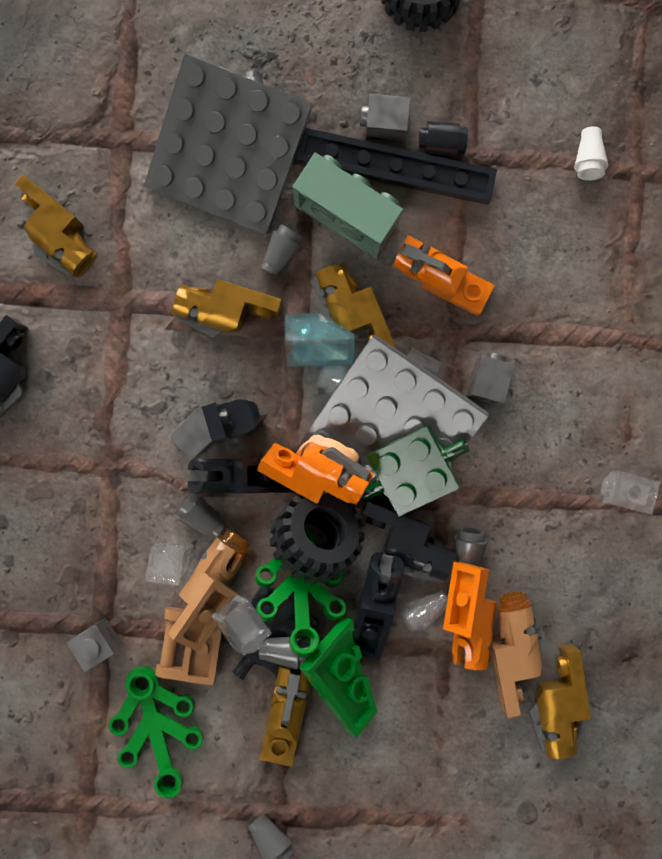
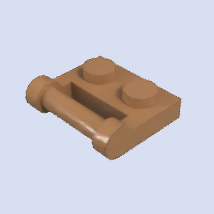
(197, 666)

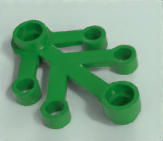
(301, 603)
(154, 724)

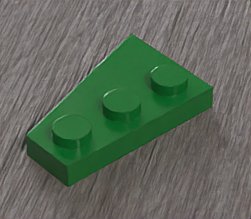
(339, 678)

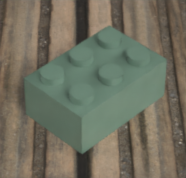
(346, 204)

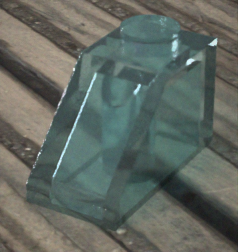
(317, 341)

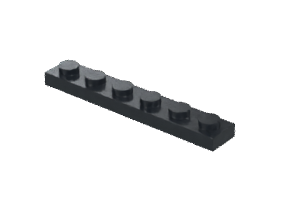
(401, 166)

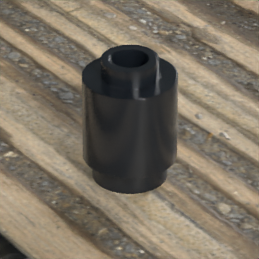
(443, 139)

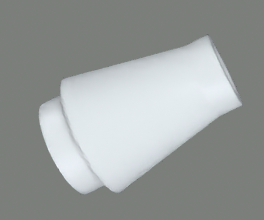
(591, 155)

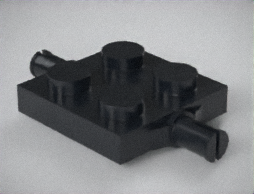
(280, 626)

